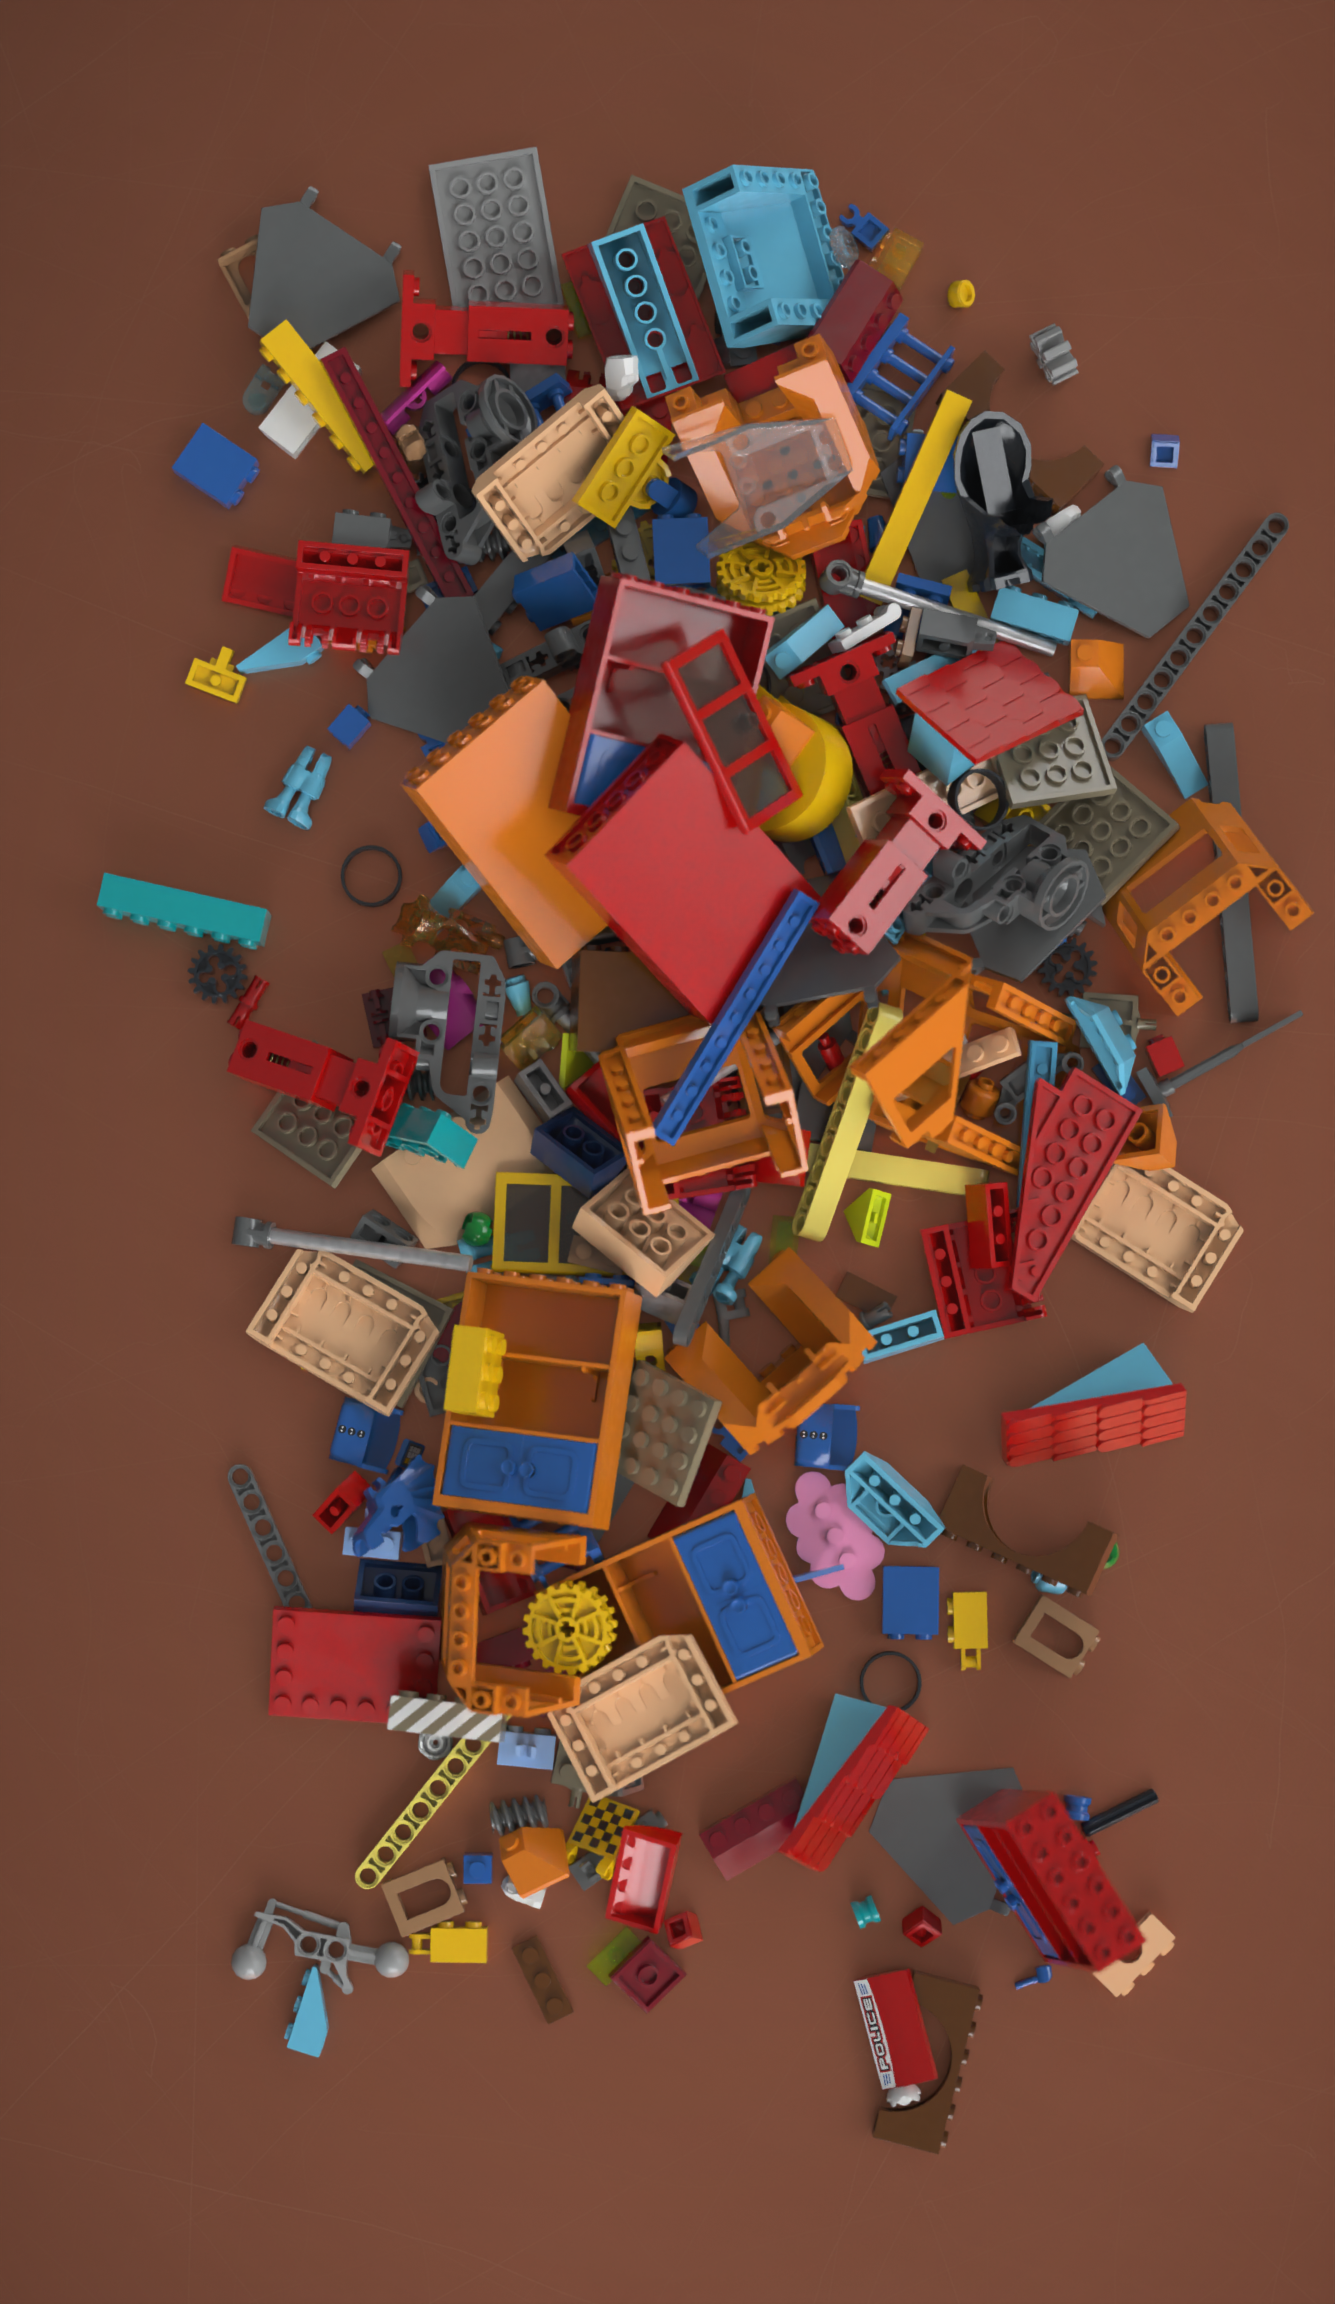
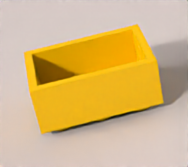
(474, 1371)

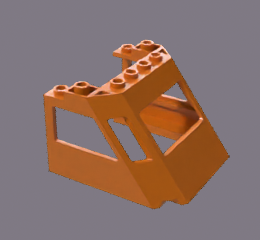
(1238, 870)
(1037, 1022)
(911, 1053)
(660, 1056)
(486, 1686)

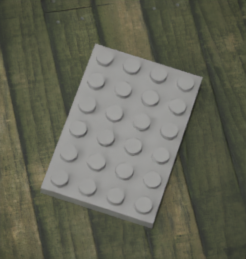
(496, 229)

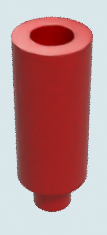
(830, 1051)

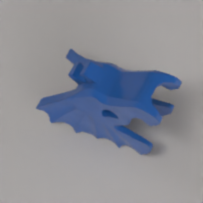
(404, 1501)

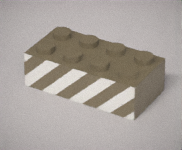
(443, 1718)

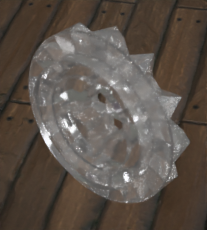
(843, 246)

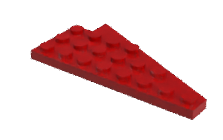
(1067, 1156)

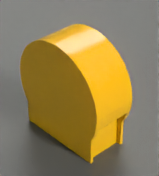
(823, 776)

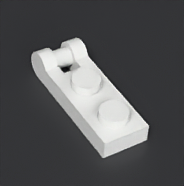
(865, 627)

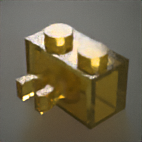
(898, 256)
(529, 1038)

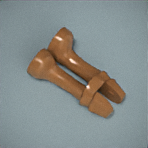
(412, 446)

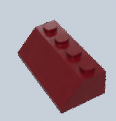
(857, 316)
(754, 1829)

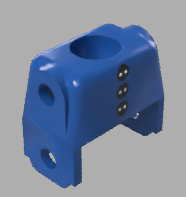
(365, 1436)
(827, 1438)

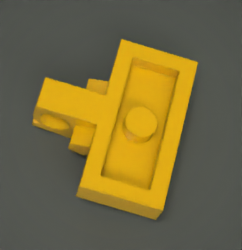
(217, 676)

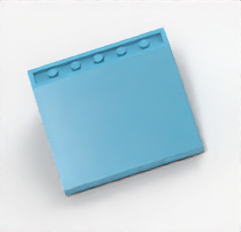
(764, 251)

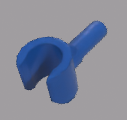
(1043, 1973)

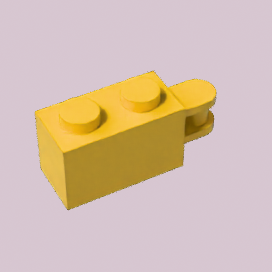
(968, 1625)
(453, 1942)

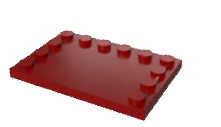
(349, 1662)

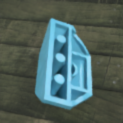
(1105, 1039)
(890, 1503)

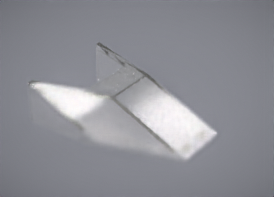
(774, 472)

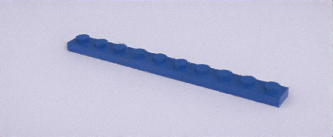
(734, 1016)

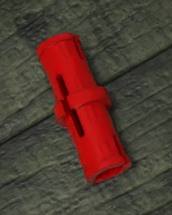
(248, 1002)

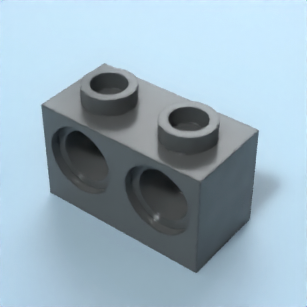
(586, 553)
(378, 1228)

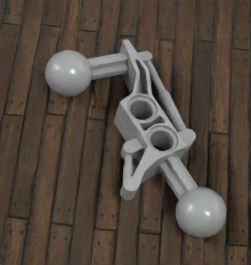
(250, 1960)

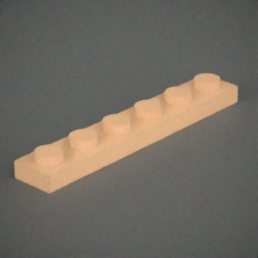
(984, 1053)

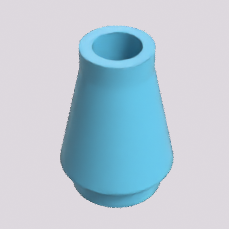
(518, 993)

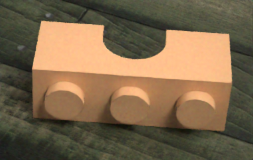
(1121, 1974)

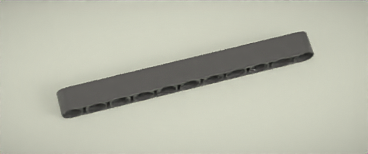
(1202, 627)
(1235, 919)

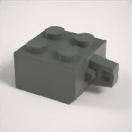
(369, 531)

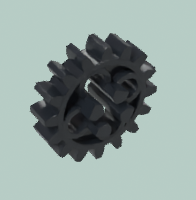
(225, 960)
(1070, 983)

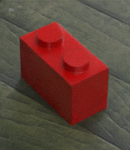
(342, 1502)

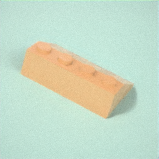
(646, 1247)

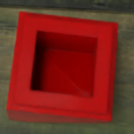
(921, 1926)
(683, 1930)

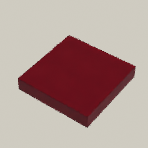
(647, 1974)

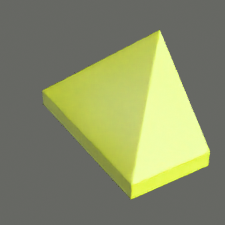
(572, 1064)
(868, 1216)

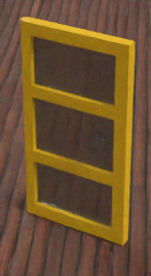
(535, 1224)

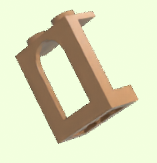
(230, 263)
(1084, 1630)
(437, 1870)

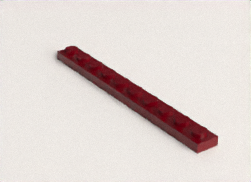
(393, 472)

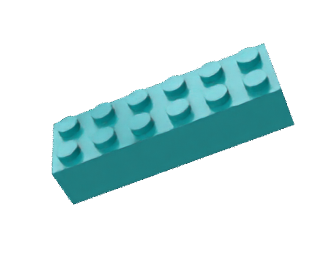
(184, 910)

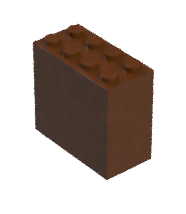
(613, 996)

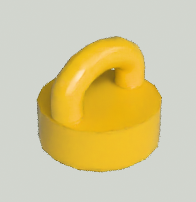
(961, 294)

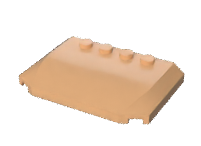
(534, 483)
(440, 1195)
(1160, 1231)
(345, 1328)
(641, 1714)

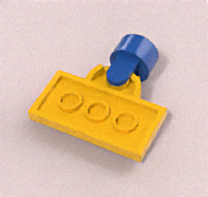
(635, 474)

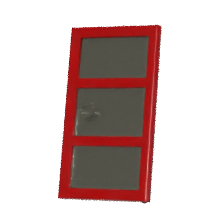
(732, 730)

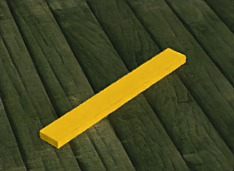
(917, 489)

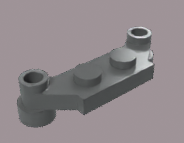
(1014, 1085)

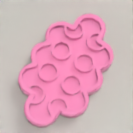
(833, 1536)

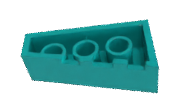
(431, 1134)

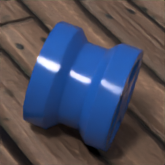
(1077, 1807)

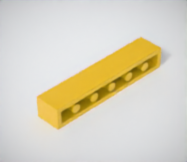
(304, 371)

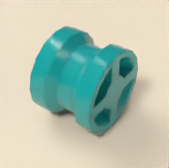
(865, 1911)

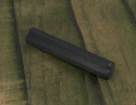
(1120, 1812)

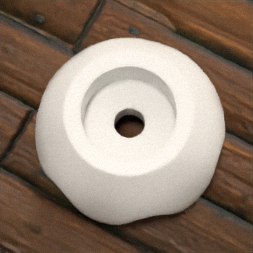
(432, 1751)
(903, 2095)

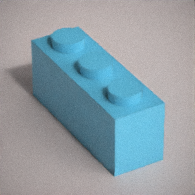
(1035, 614)
(904, 1336)

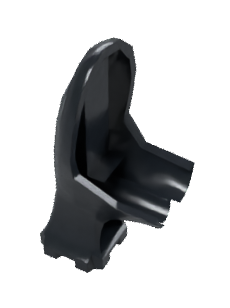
(997, 498)

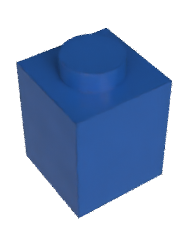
(350, 725)
(478, 1868)

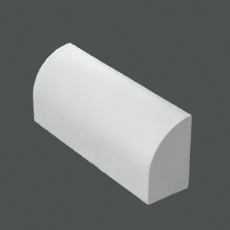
(290, 422)

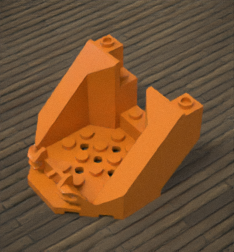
(806, 390)
(800, 1381)

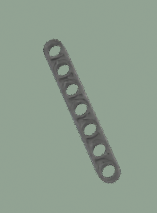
(710, 1267)
(272, 1538)

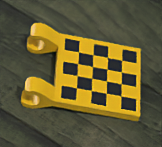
(600, 1832)

